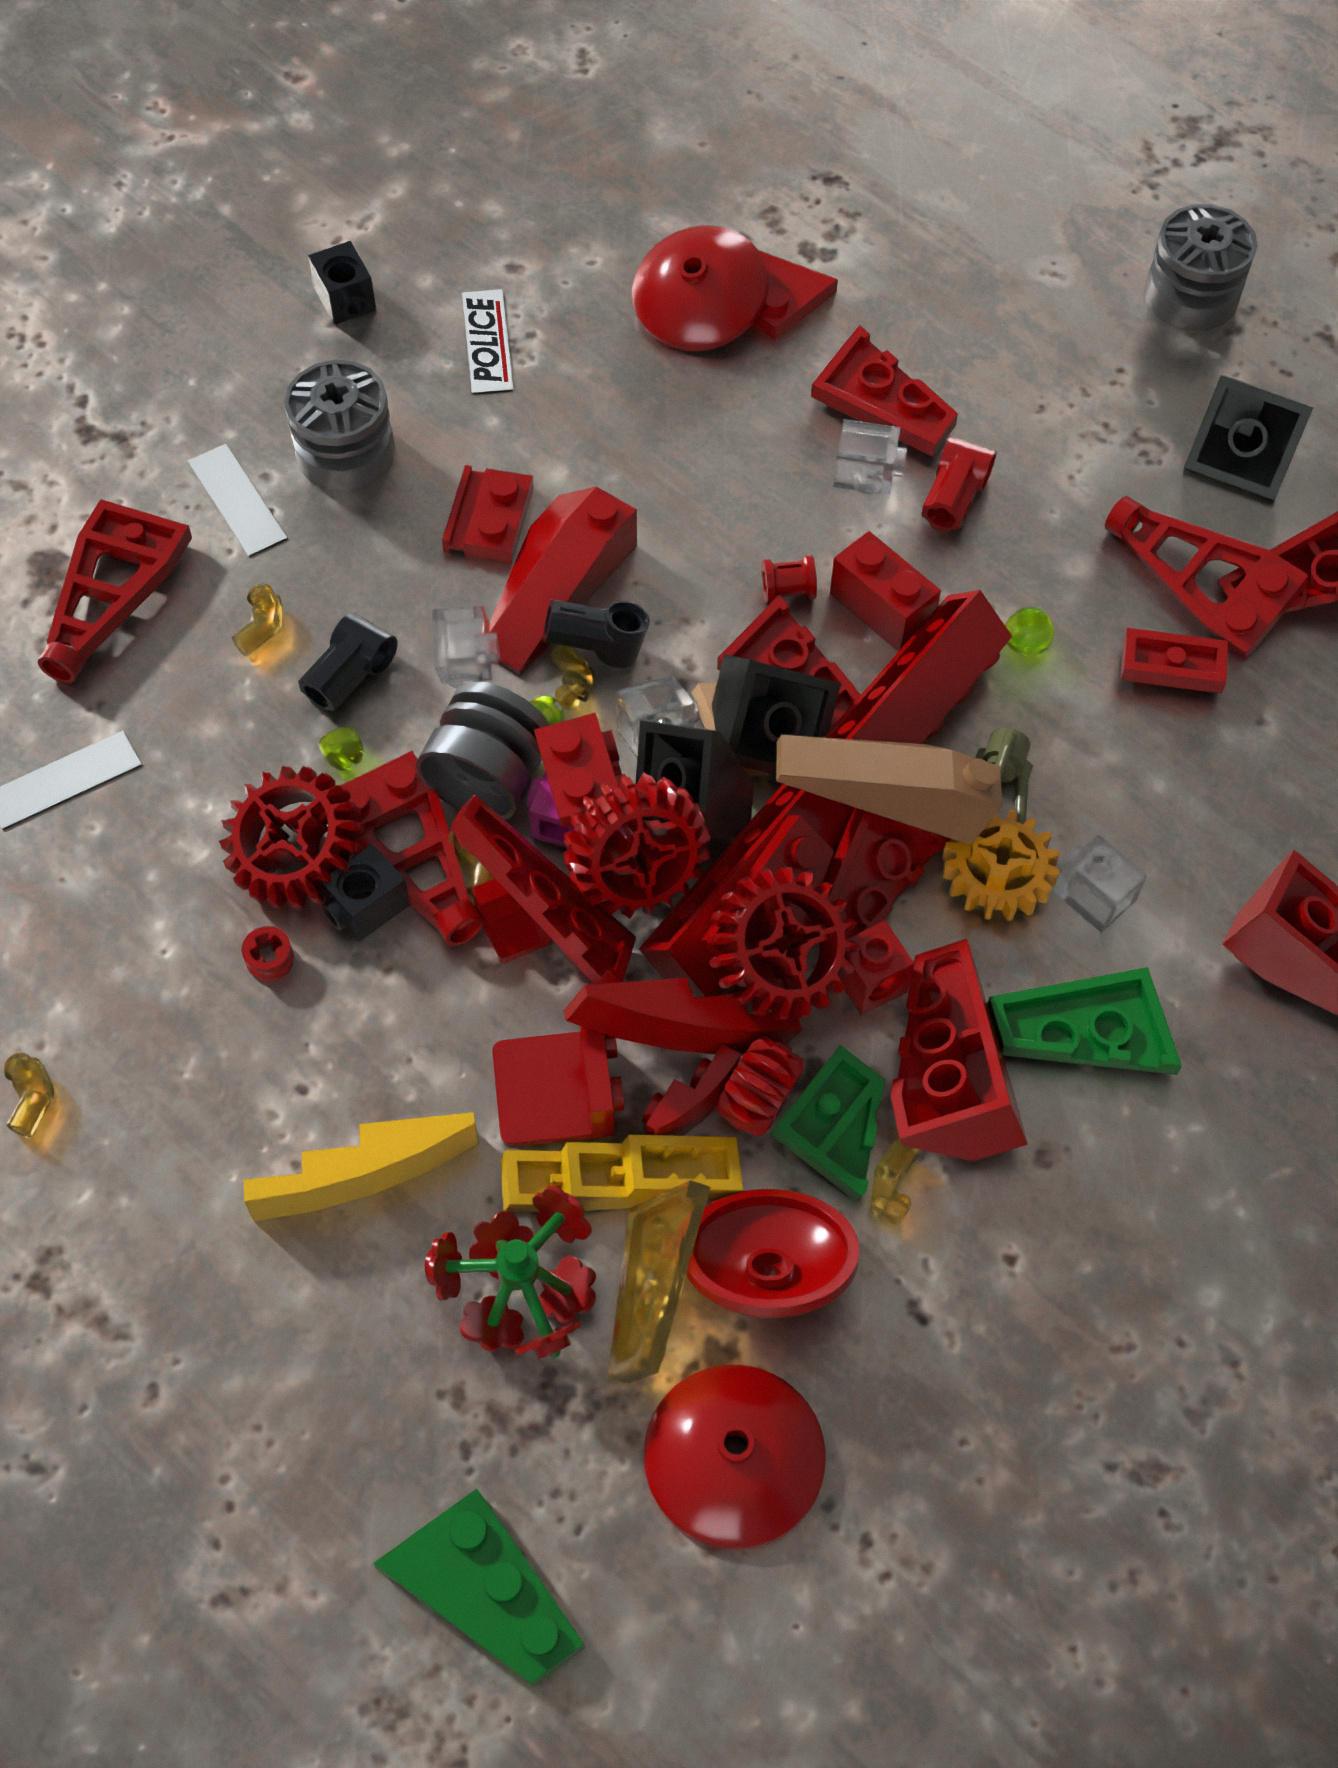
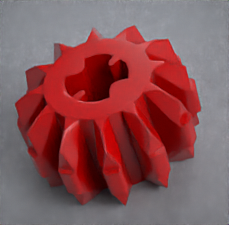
(760, 1086)

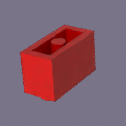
(882, 589)

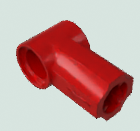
(959, 476)

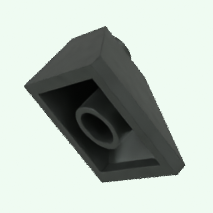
(1248, 436)
(762, 702)
(704, 767)

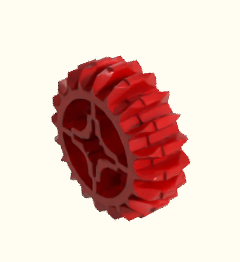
(610, 839)
(257, 861)
(791, 962)

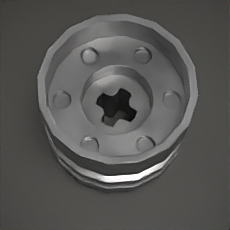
(1200, 267)
(340, 425)
(483, 748)

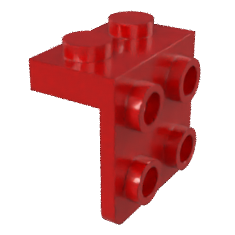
(577, 762)
(556, 1088)

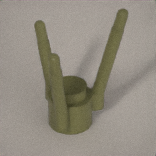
(1009, 751)

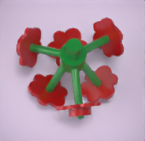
(511, 1256)

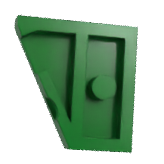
(835, 1122)

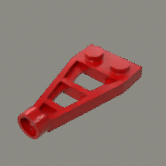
(123, 534)
(1251, 608)
(391, 794)

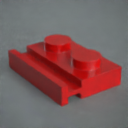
(488, 514)

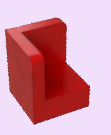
(507, 923)

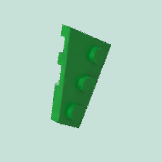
(1089, 1022)
(484, 1587)

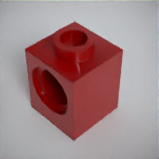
(881, 968)

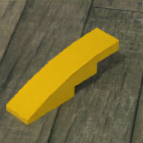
(386, 1157)
(621, 1173)

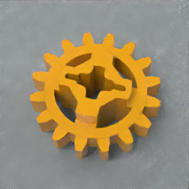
(1020, 881)

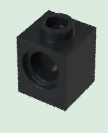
(342, 282)
(370, 874)

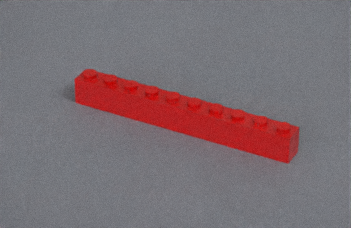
(898, 706)

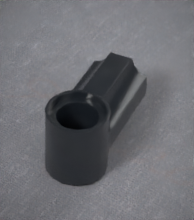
(611, 633)
(353, 653)

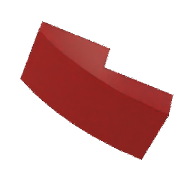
(686, 1105)

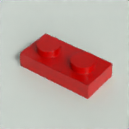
(1174, 660)

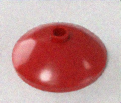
(706, 306)
(773, 1253)
(728, 1496)

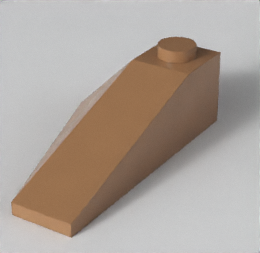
(896, 780)

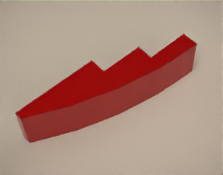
(669, 1017)

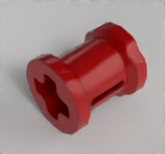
(789, 578)

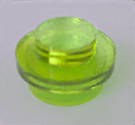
(1031, 631)

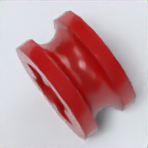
(256, 963)

